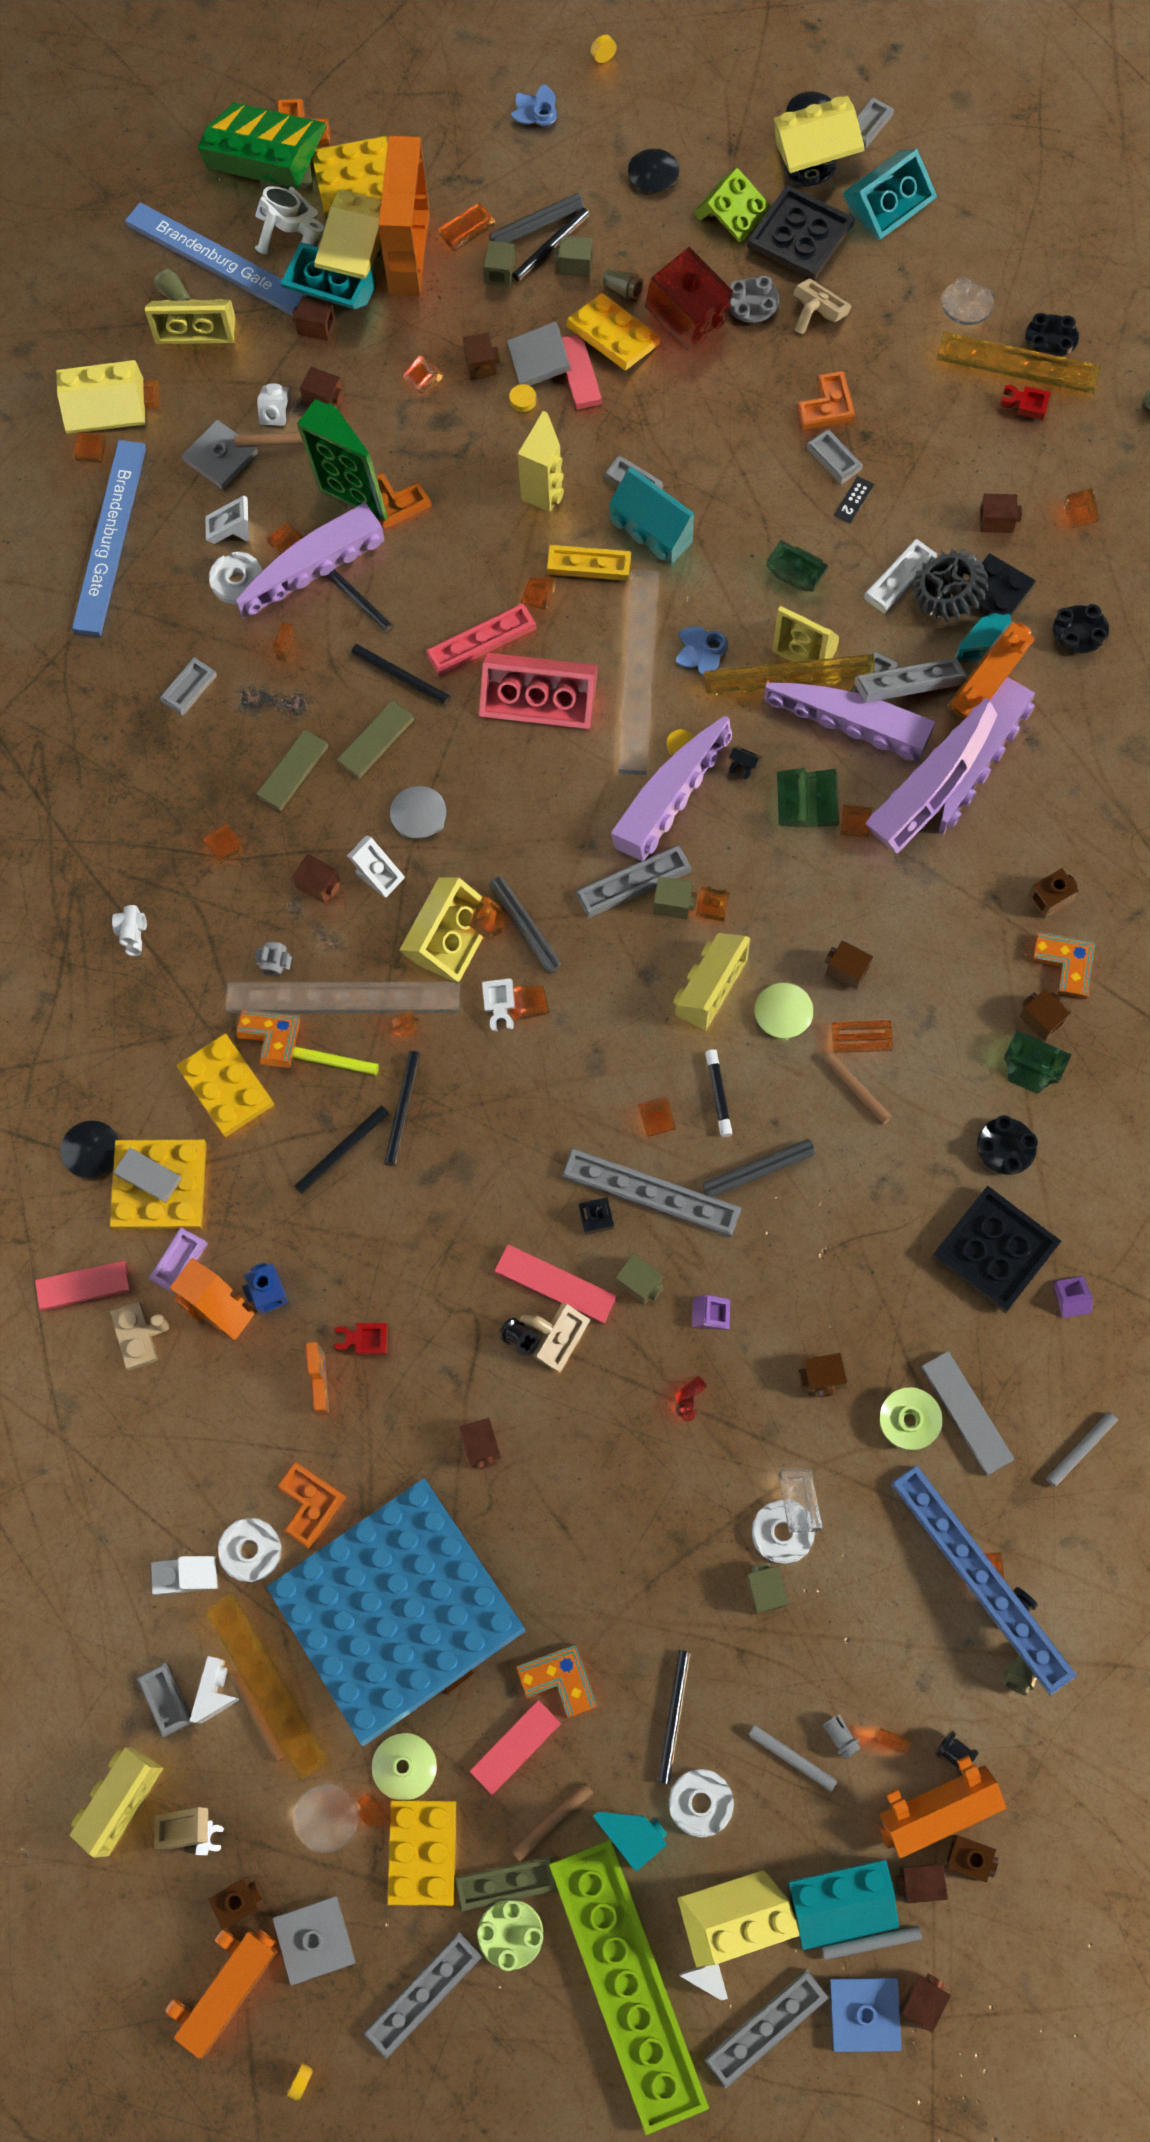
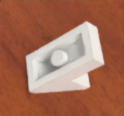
(228, 521)
(375, 867)
(184, 1575)
(208, 1701)
(708, 1979)

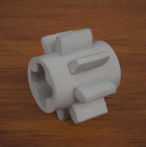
(273, 958)

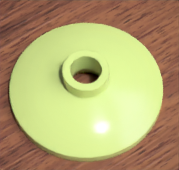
(919, 1406)
(420, 1772)

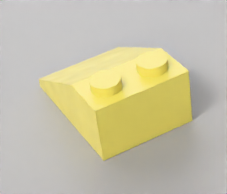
(350, 235)
(802, 639)

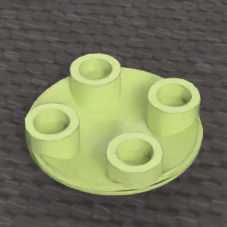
(783, 1010)
(510, 1934)

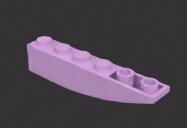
(313, 557)
(1011, 704)
(846, 711)
(933, 781)
(669, 792)

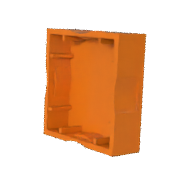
(404, 215)

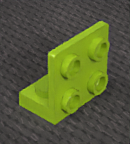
(735, 205)

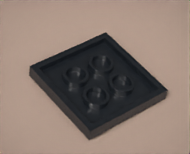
(800, 232)
(996, 1249)

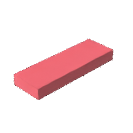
(581, 376)
(83, 1285)
(515, 1747)

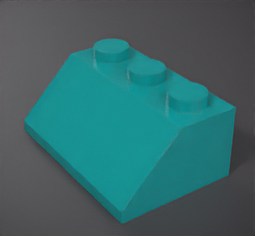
(890, 193)
(324, 284)
(651, 516)
(633, 1835)
(843, 1903)

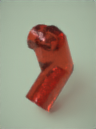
(685, 1398)

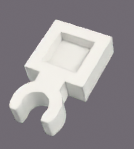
(498, 999)

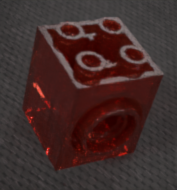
(688, 299)

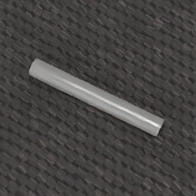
(1081, 1449)
(792, 1758)
(871, 1943)

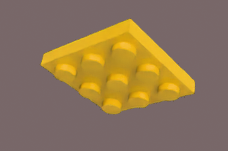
(351, 168)
(140, 1211)

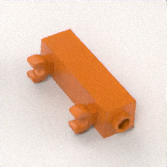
(992, 669)
(941, 1810)
(226, 1993)

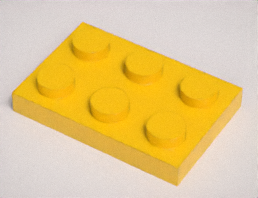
(613, 331)
(225, 1085)
(422, 1853)

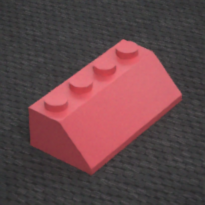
(538, 690)

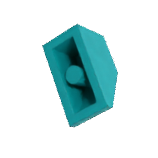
(982, 637)

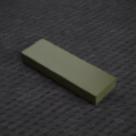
(375, 739)
(292, 770)
(505, 1883)

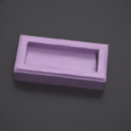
(178, 1254)

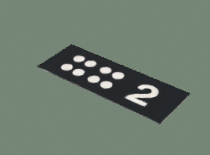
(853, 499)

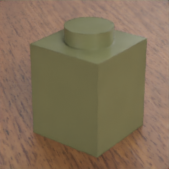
(574, 256)
(499, 263)
(674, 898)
(640, 1280)
(766, 1588)

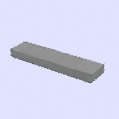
(910, 680)
(632, 881)
(967, 1413)
(422, 1995)
(765, 2028)

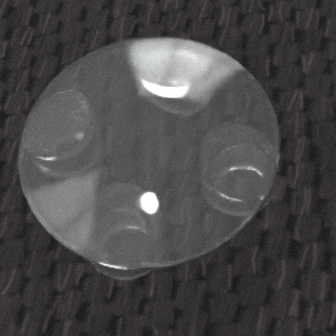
(967, 302)
(325, 1818)

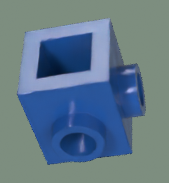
(264, 1288)

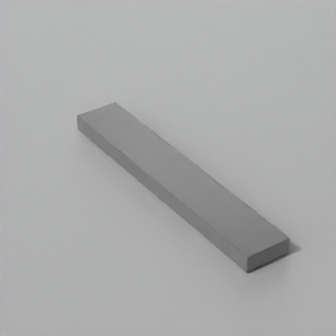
(651, 1192)

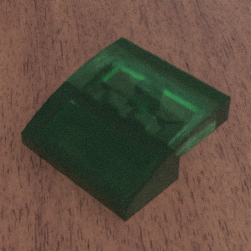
(808, 798)

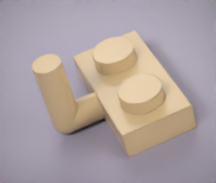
(820, 299)
(135, 1334)
(559, 1335)

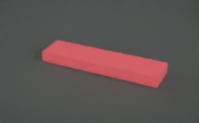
(481, 639)
(555, 1284)

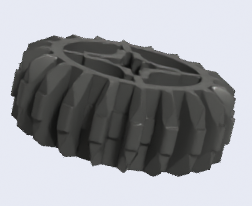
(954, 593)

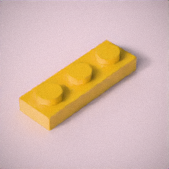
(589, 562)

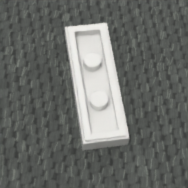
(899, 576)

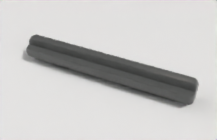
(538, 219)
(525, 924)
(758, 1168)

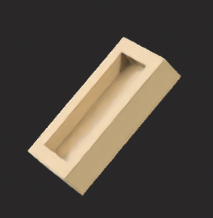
(181, 1828)

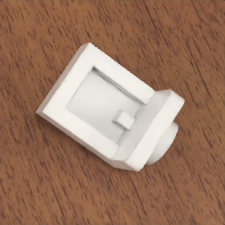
(272, 404)

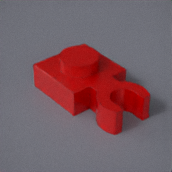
(1030, 402)
(367, 1339)

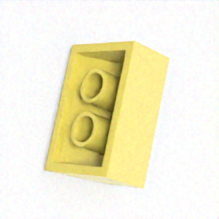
(818, 134)
(191, 321)
(101, 396)
(541, 466)
(442, 933)
(712, 979)
(114, 1802)
(736, 1918)

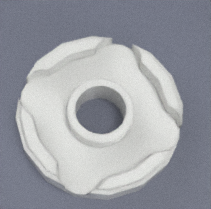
(227, 566)
(769, 1546)
(262, 1563)
(681, 1807)

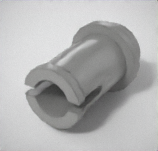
(842, 1737)

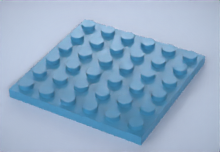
(394, 1611)

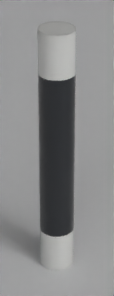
(718, 1093)

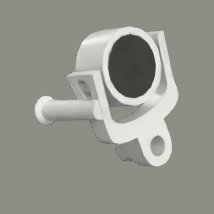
(280, 209)

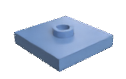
(865, 2014)

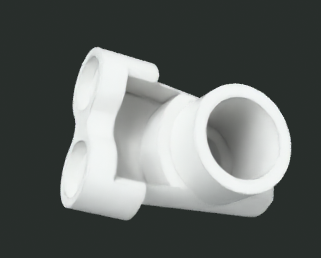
(128, 928)

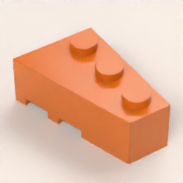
(209, 1298)

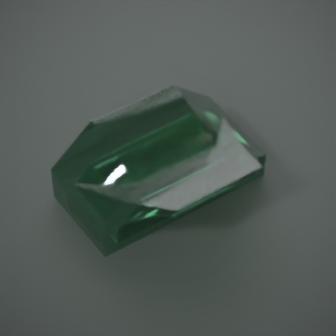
(796, 567)
(1034, 1062)

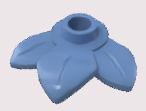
(537, 108)
(698, 651)

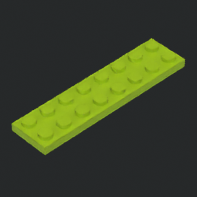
(629, 1987)

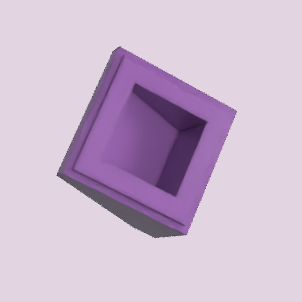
(1073, 1296)
(711, 1312)

